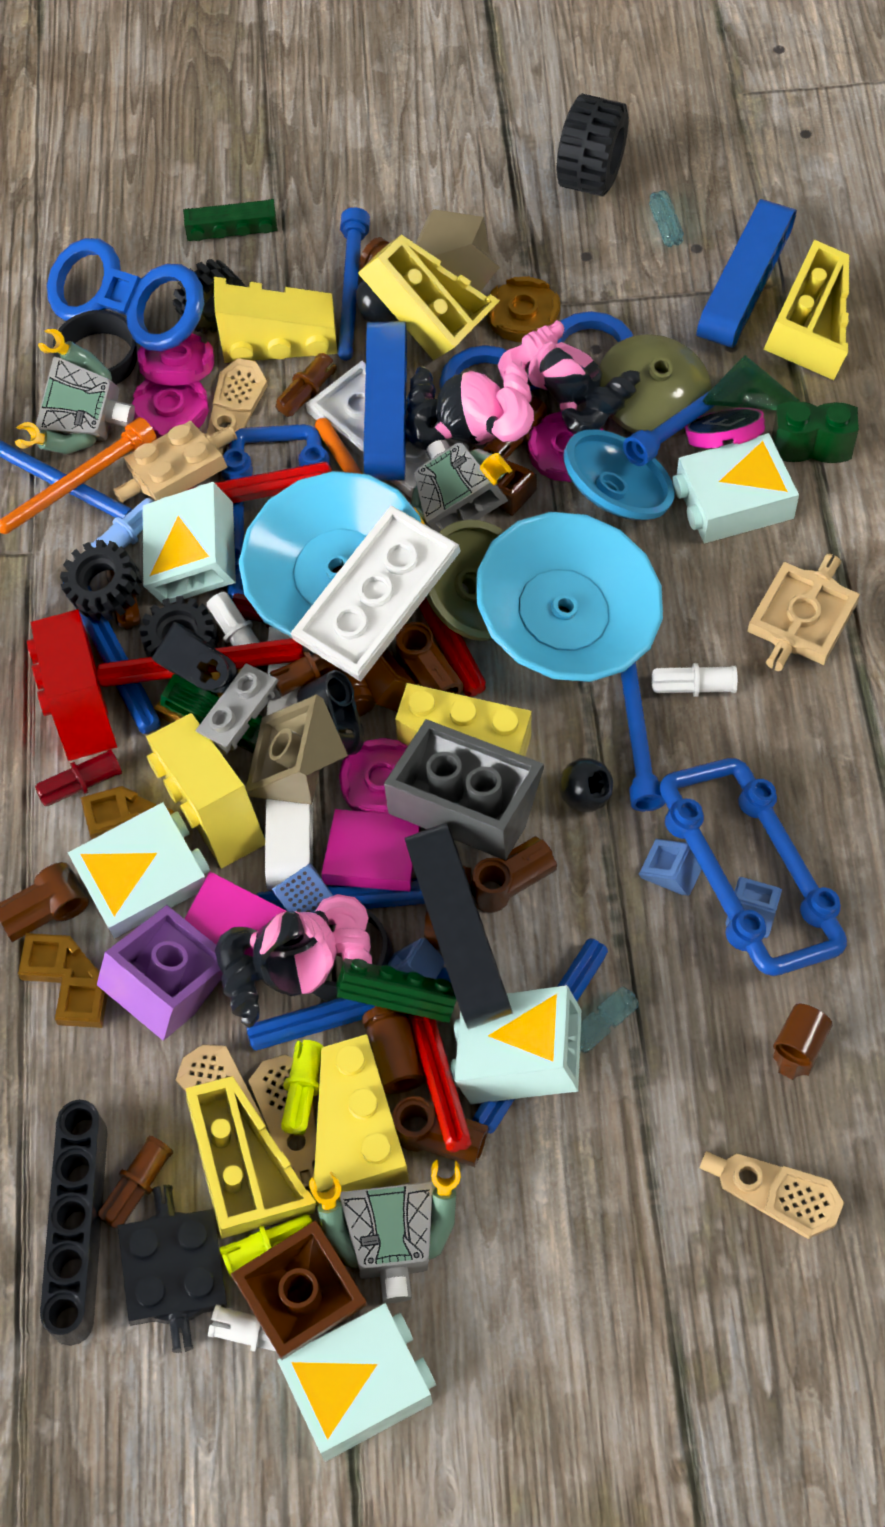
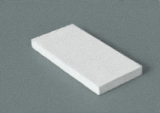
(345, 409)
(375, 592)

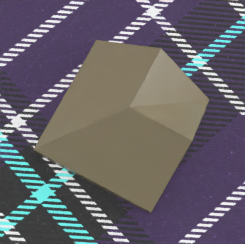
(460, 245)
(292, 751)

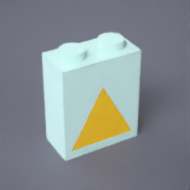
(735, 488)
(188, 543)
(140, 868)
(523, 1052)
(358, 1381)

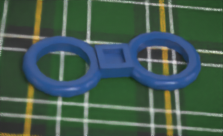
(127, 293)
(571, 324)

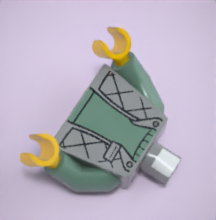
(76, 402)
(457, 484)
(389, 1228)

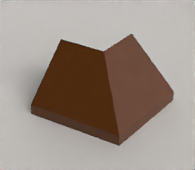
(299, 1290)

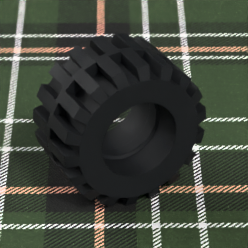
(592, 144)

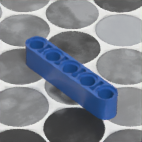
(746, 273)
(385, 401)

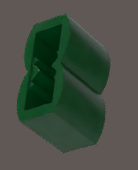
(815, 431)

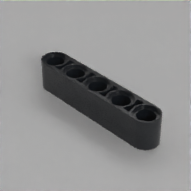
(458, 926)
(83, 1241)

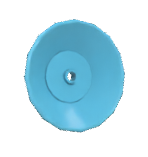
(307, 535)
(577, 566)

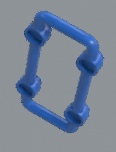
(240, 466)
(748, 926)

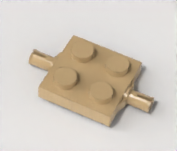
(175, 462)
(803, 612)

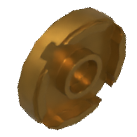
(523, 307)

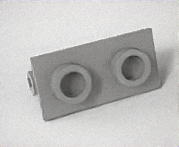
(236, 706)

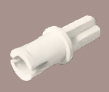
(231, 621)
(695, 680)
(242, 1329)

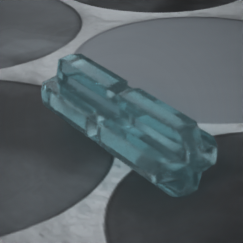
(666, 218)
(611, 1012)

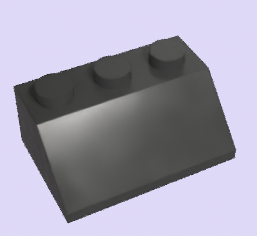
(468, 784)

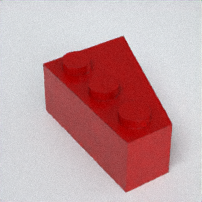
(70, 684)

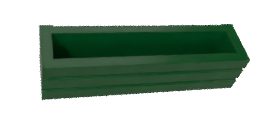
(230, 220)
(187, 698)
(396, 990)

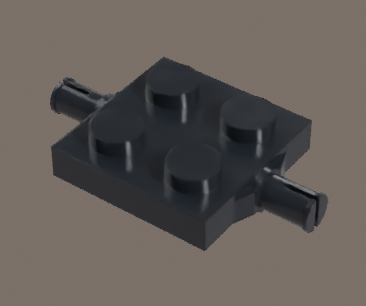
(171, 1267)

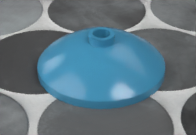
(612, 482)

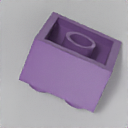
(161, 972)

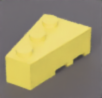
(425, 295)
(814, 314)
(273, 323)
(482, 719)
(207, 788)
(355, 1122)
(242, 1164)

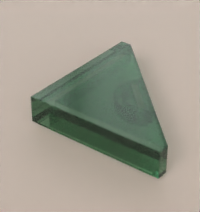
(748, 387)

